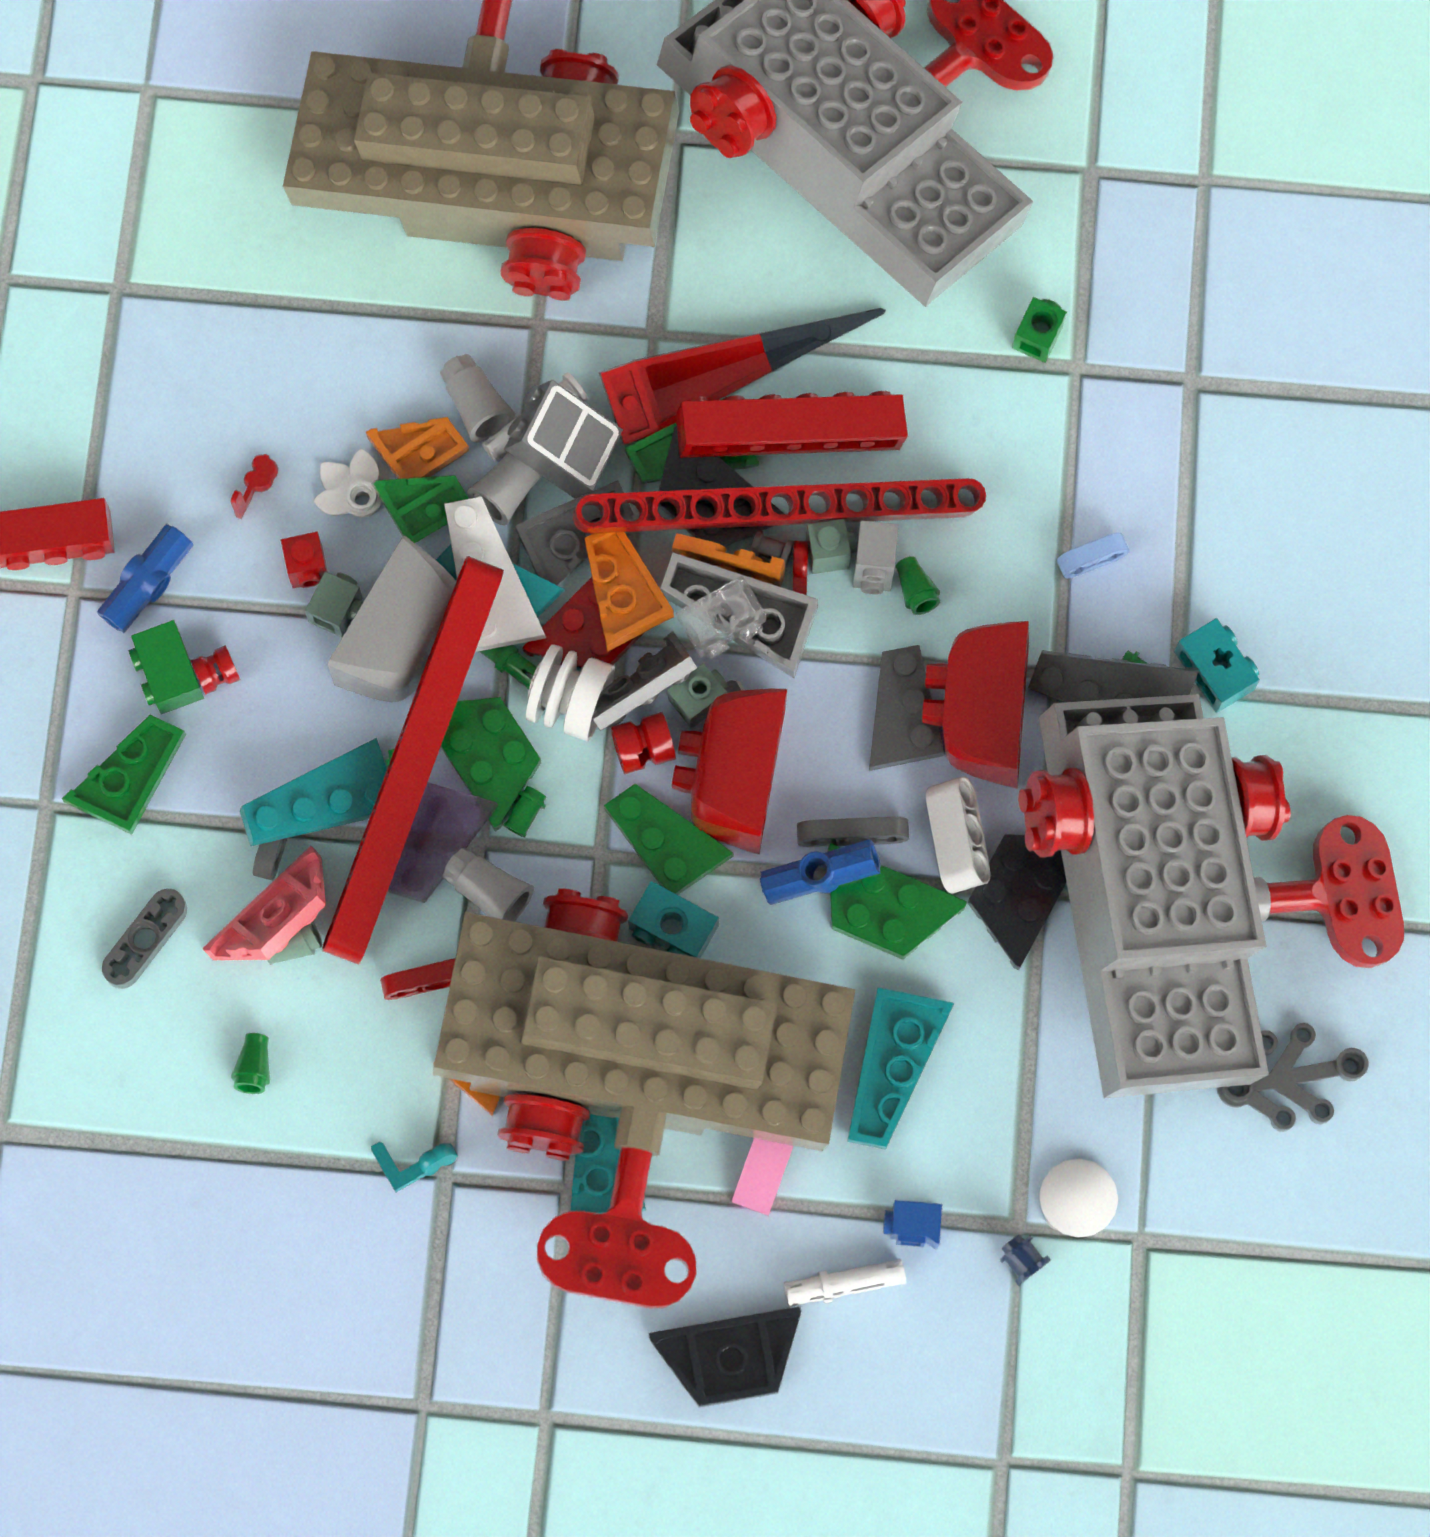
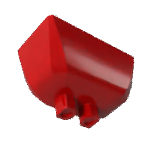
(982, 700)
(733, 765)

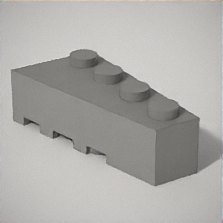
(787, 612)

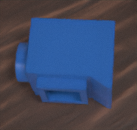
(914, 1223)

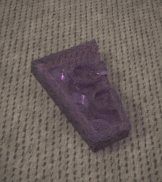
(439, 830)

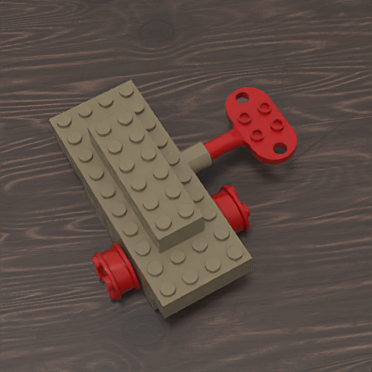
(489, 154)
(641, 1035)

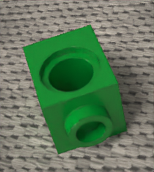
(1037, 343)

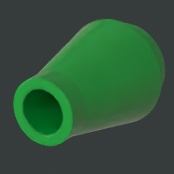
(917, 588)
(252, 1067)

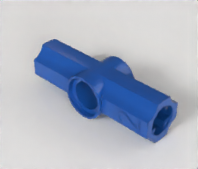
(145, 578)
(797, 877)

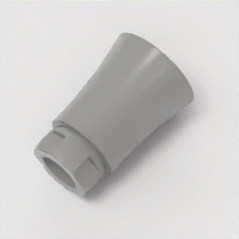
(475, 398)
(504, 488)
(487, 886)

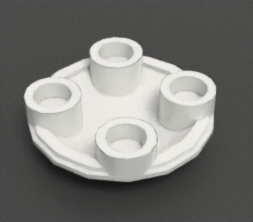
(1078, 1198)

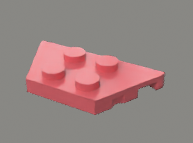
(274, 914)

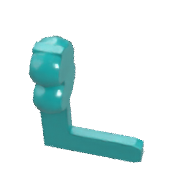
(428, 1164)

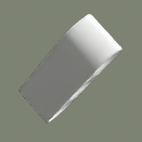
(958, 835)

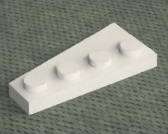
(476, 536)

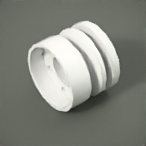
(568, 691)

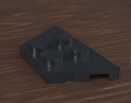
(706, 473)
(1018, 896)
(730, 1356)

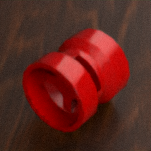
(207, 674)

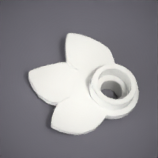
(346, 484)

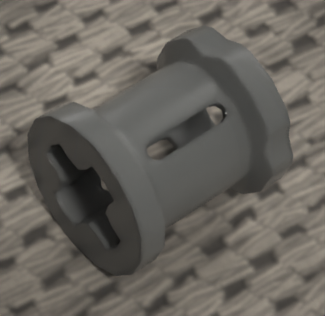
(767, 547)

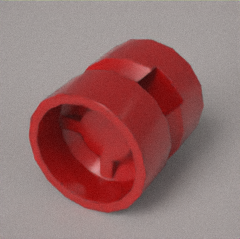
(643, 743)

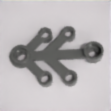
(1284, 1080)

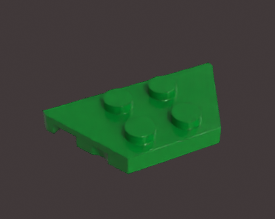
(490, 753)
(891, 911)

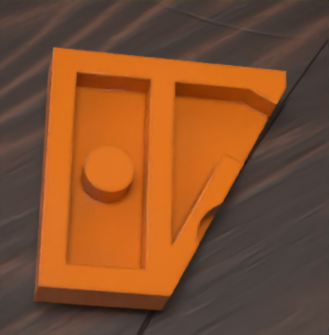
(418, 448)

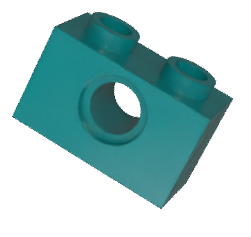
(660, 905)

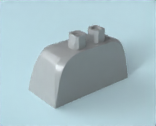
(394, 627)

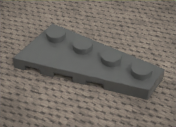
(1092, 679)

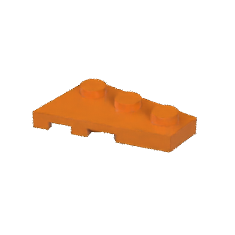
(741, 562)
(624, 589)

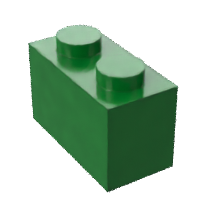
(166, 666)

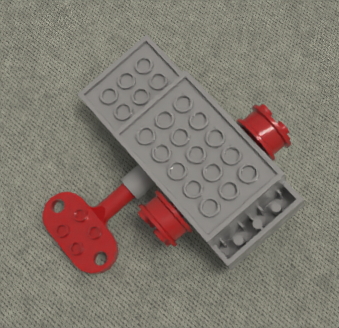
(862, 121)
(1167, 889)

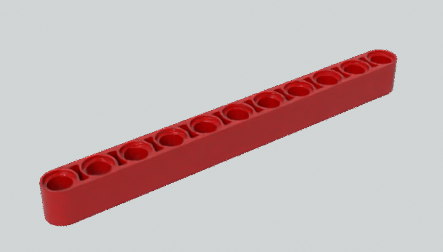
(796, 496)
(412, 760)

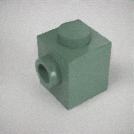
(829, 546)
(334, 603)
(696, 694)

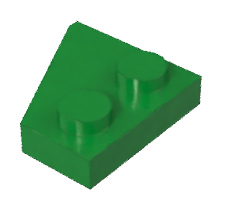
(419, 502)

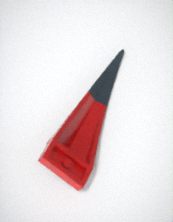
(651, 388)

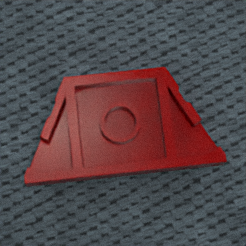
(578, 629)

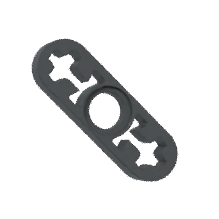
(852, 830)
(119, 956)

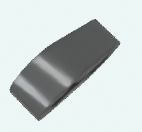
(268, 859)

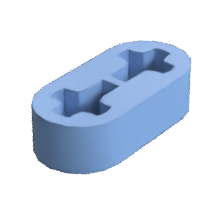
(1093, 555)

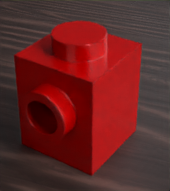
(304, 559)

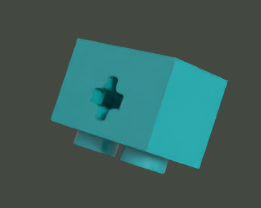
(1218, 684)

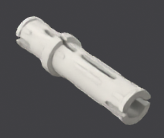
(842, 1283)

